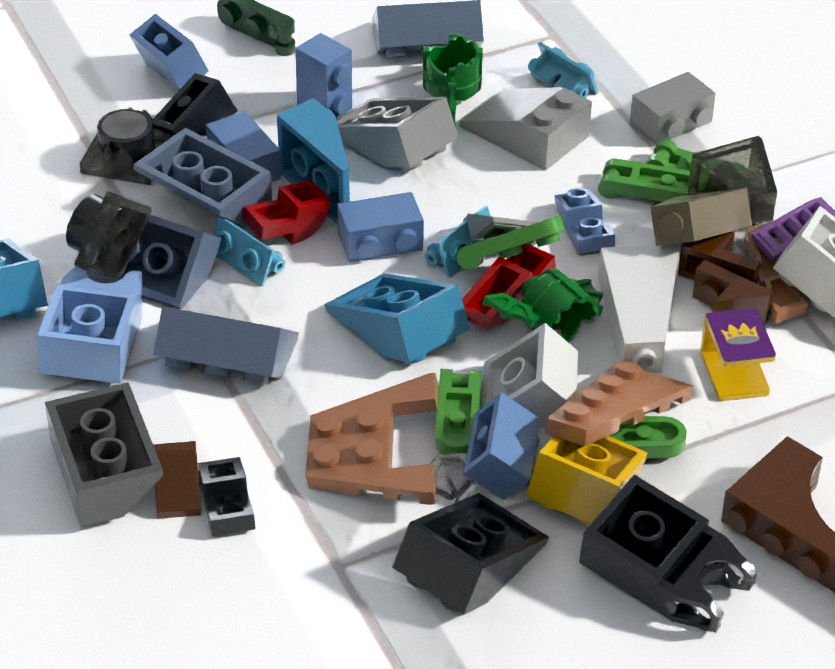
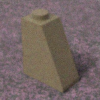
(700, 216)

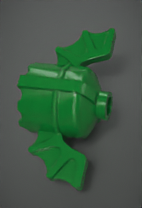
(453, 70)
(551, 300)

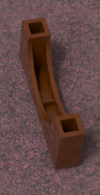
(778, 513)

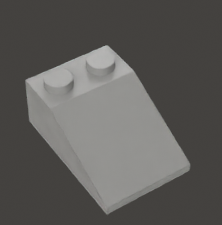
(533, 122)
(399, 130)

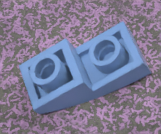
(584, 220)

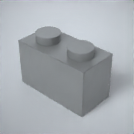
(672, 107)

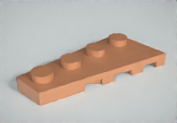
(614, 399)

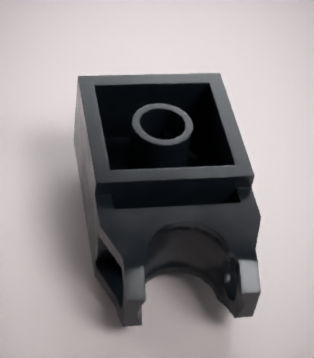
(663, 554)

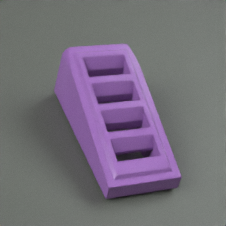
(782, 227)

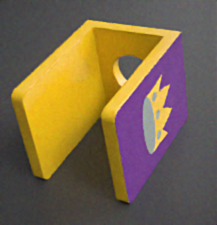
(732, 353)

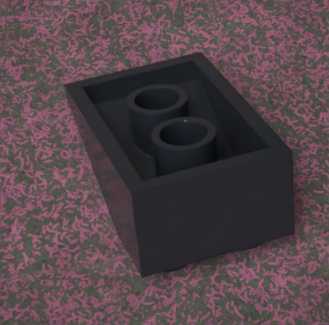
(467, 551)

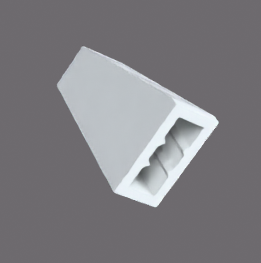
(638, 300)

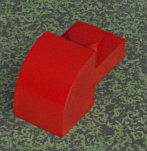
(294, 214)

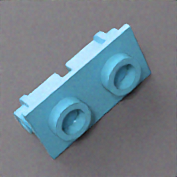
(555, 64)
(446, 250)
(246, 252)

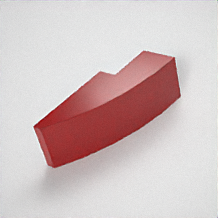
(504, 277)

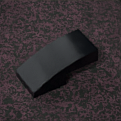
(226, 496)

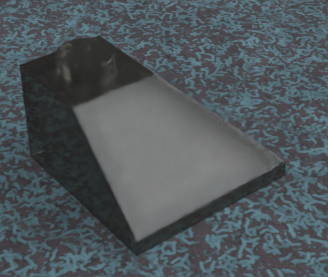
(736, 167)

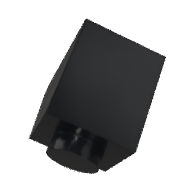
(194, 106)

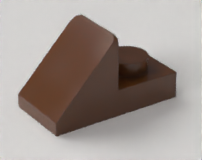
(719, 252)
(730, 291)
(178, 489)

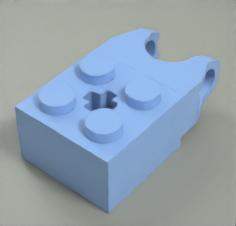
(90, 327)

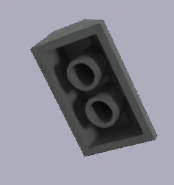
(103, 451)

